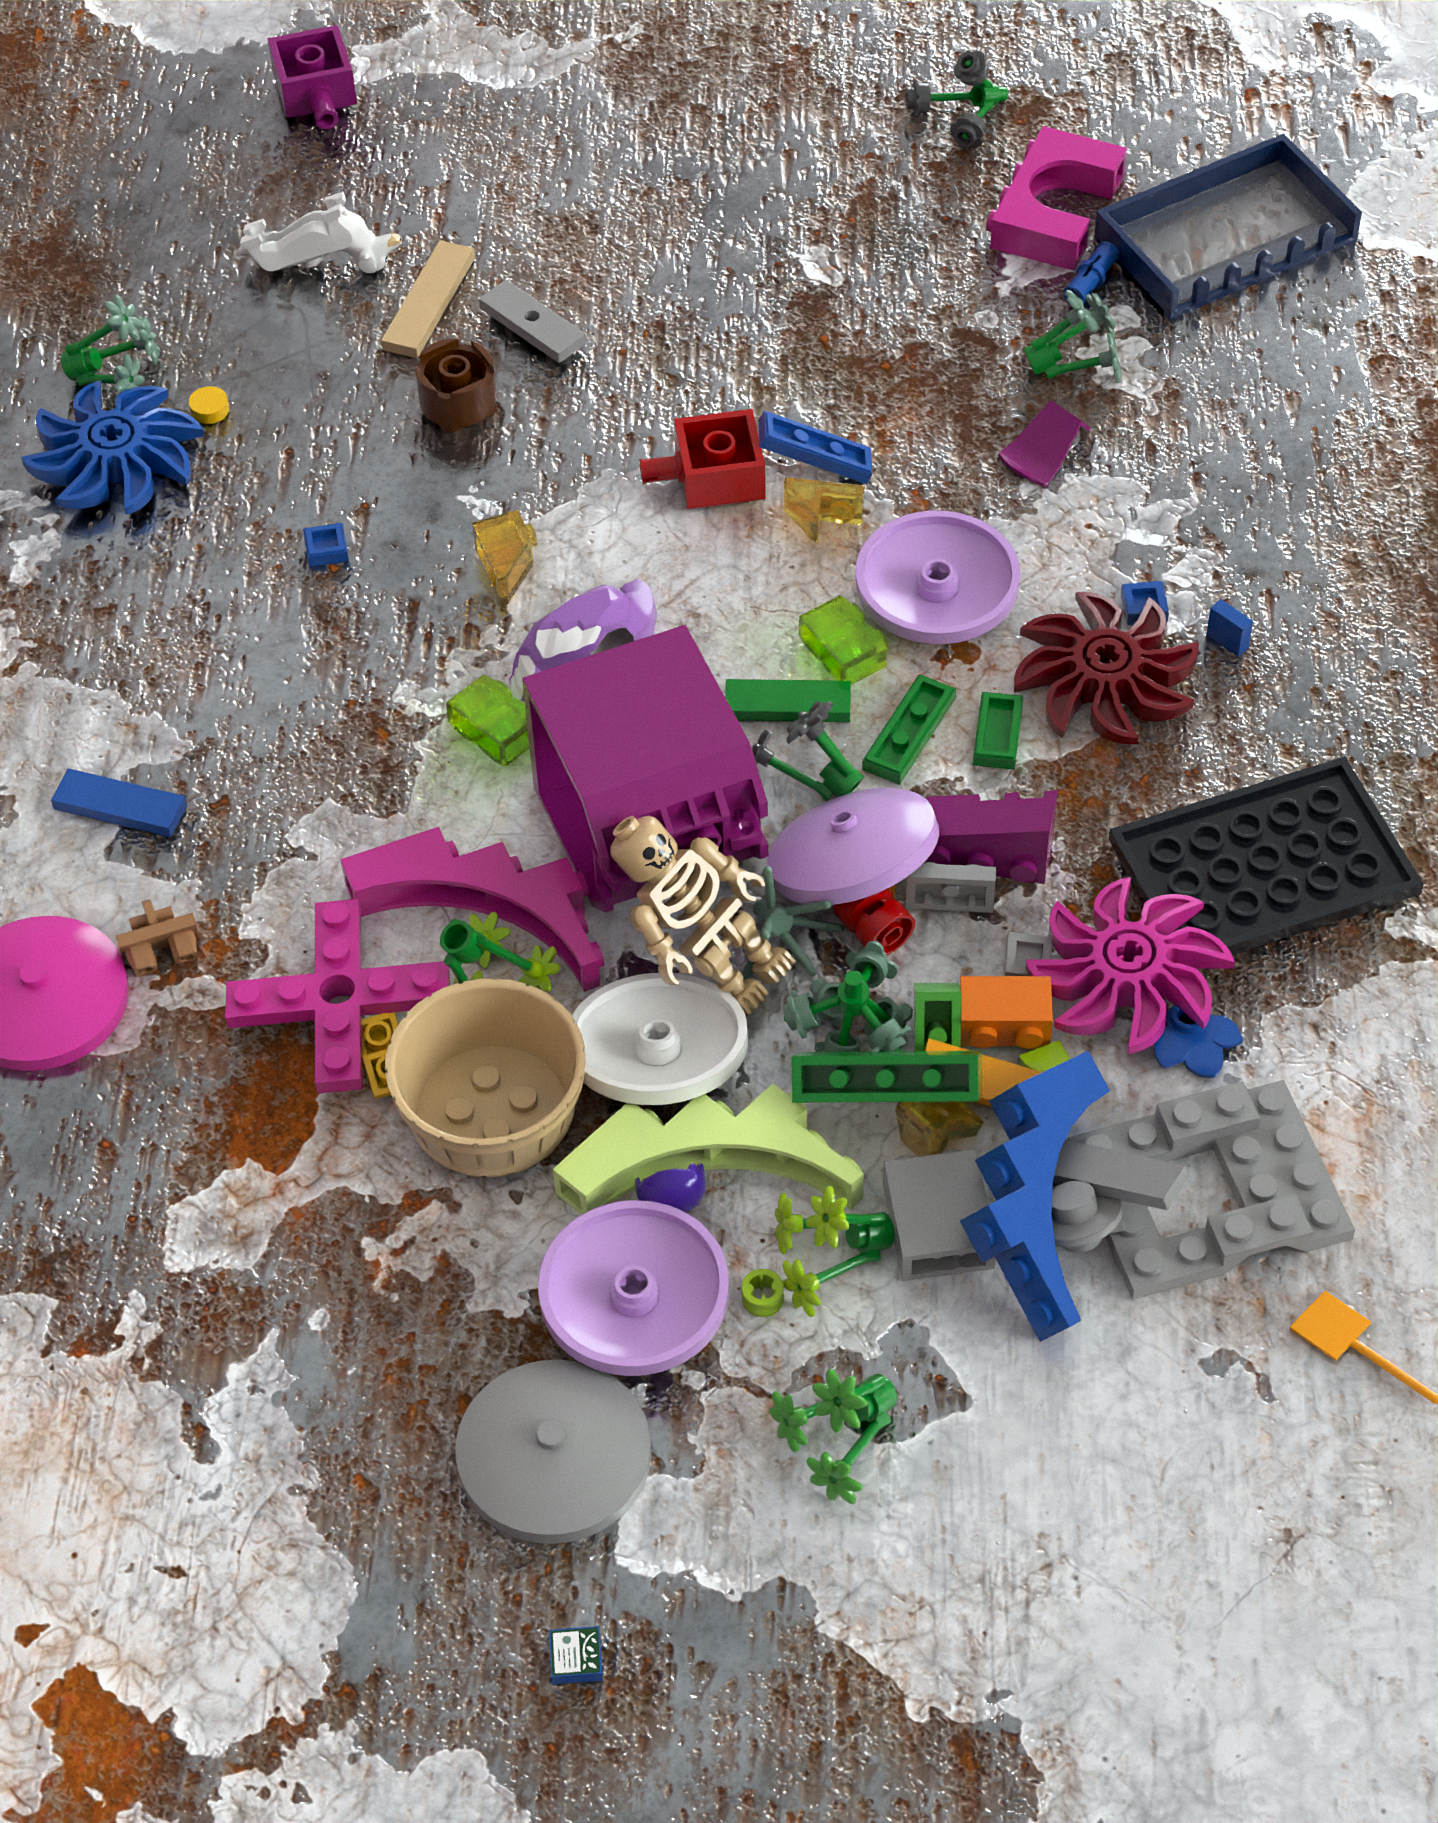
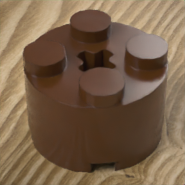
(456, 384)

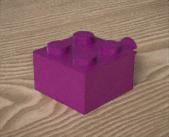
(313, 74)

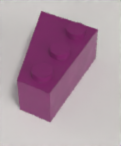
(996, 833)

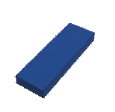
(815, 447)
(119, 802)

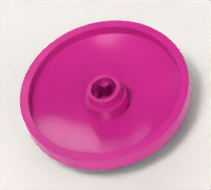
(57, 991)

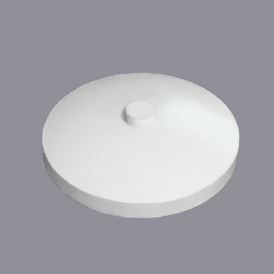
(660, 1039)

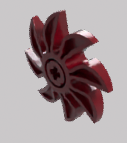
(1106, 667)

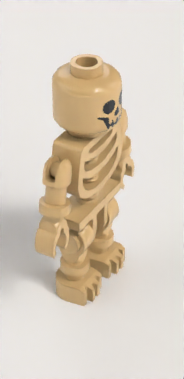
(652, 855)

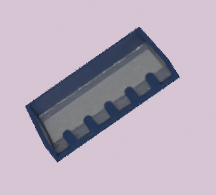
(1228, 225)

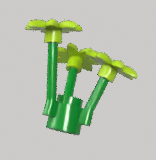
(478, 940)
(863, 1232)

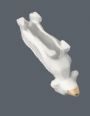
(318, 235)

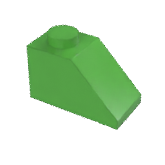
(937, 1014)

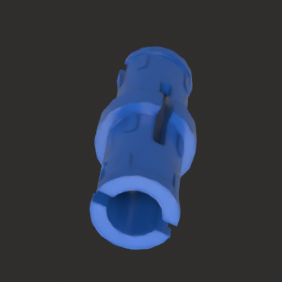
(1092, 272)

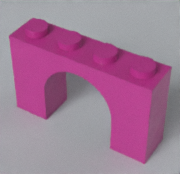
(1054, 162)

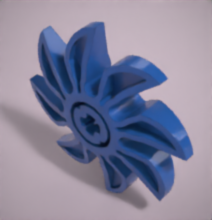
(112, 447)

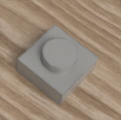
(1024, 947)

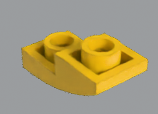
(375, 1039)

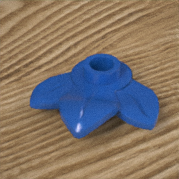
(1194, 1046)

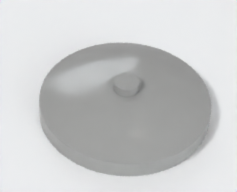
(553, 1451)

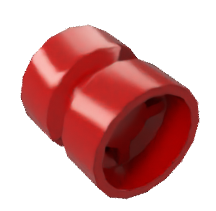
(878, 920)

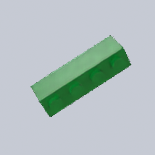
(886, 1076)

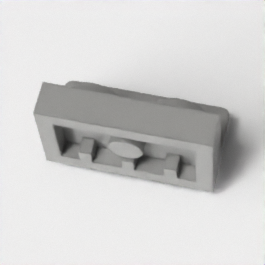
(951, 888)

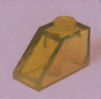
(505, 551)

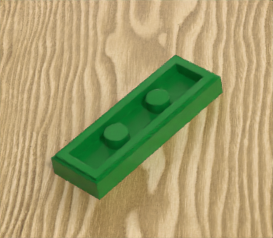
(786, 698)
(909, 729)

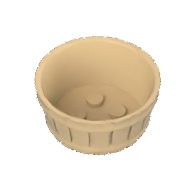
(487, 1075)

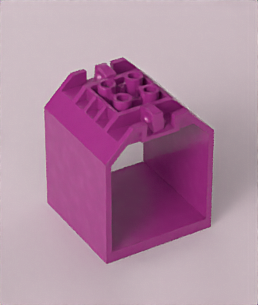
(641, 738)

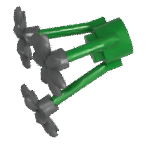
(838, 775)

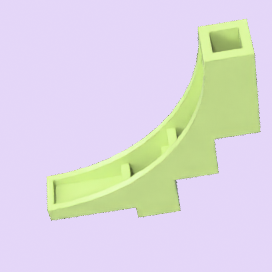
(762, 1138)

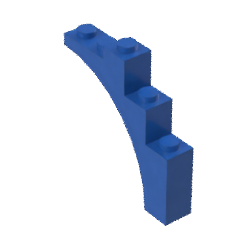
(1020, 1176)

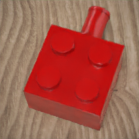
(713, 459)

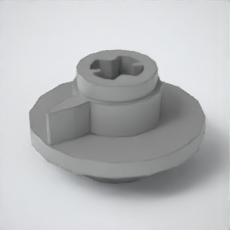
(1083, 1217)

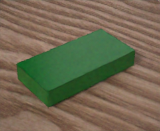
(998, 730)

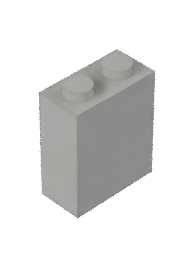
(926, 1205)

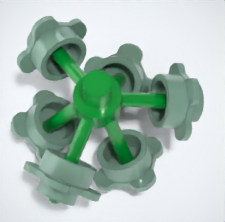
(850, 999)

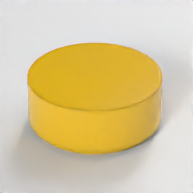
(208, 405)

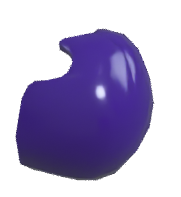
(674, 1187)

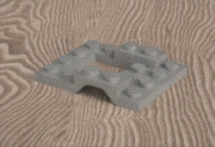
(1268, 1164)

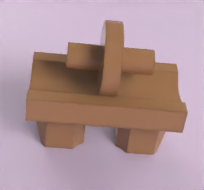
(156, 931)

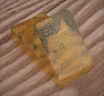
(818, 501)
(930, 1125)

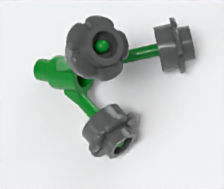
(973, 71)

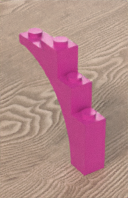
(431, 873)

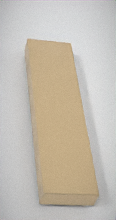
(428, 299)

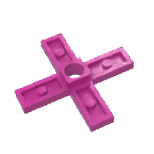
(336, 974)

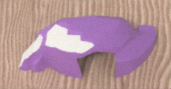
(580, 626)

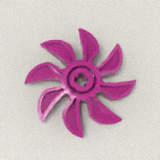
(1131, 964)

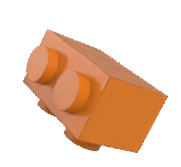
(1006, 1011)

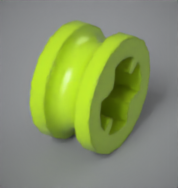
(762, 1278)

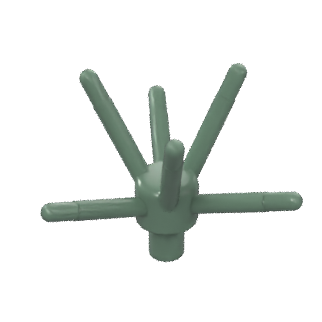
(778, 920)

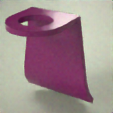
(1043, 444)

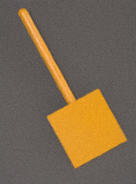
(1336, 1326)

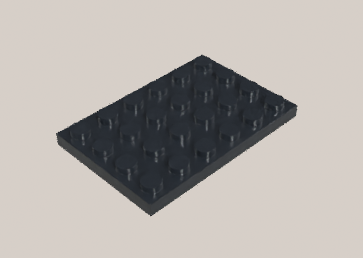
(1272, 856)

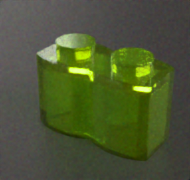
(843, 640)
(491, 719)

